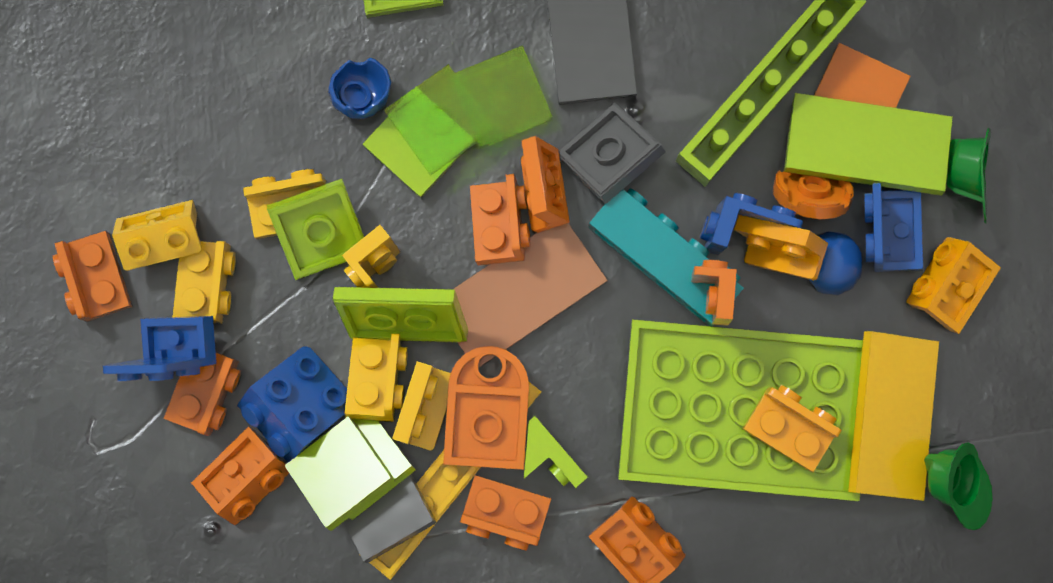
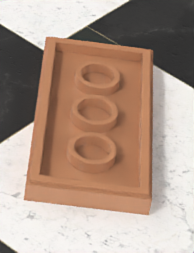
(520, 296)

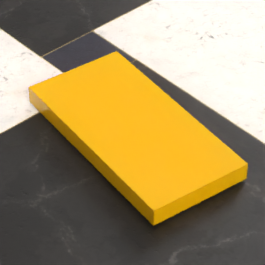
(893, 416)

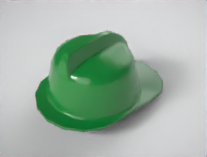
(968, 167)
(961, 482)

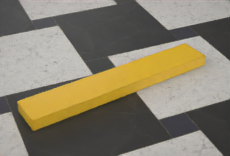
(440, 488)

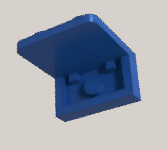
(720, 224)
(896, 230)
(170, 346)
(294, 403)

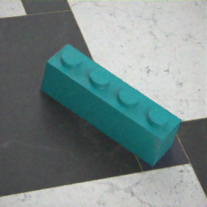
(656, 249)

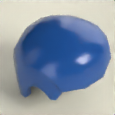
(360, 88)
(840, 265)

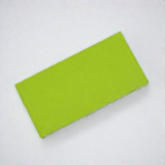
(868, 144)

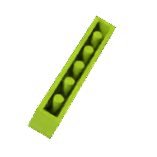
(766, 87)

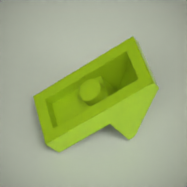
(542, 446)

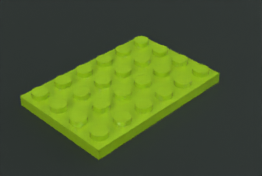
(698, 388)

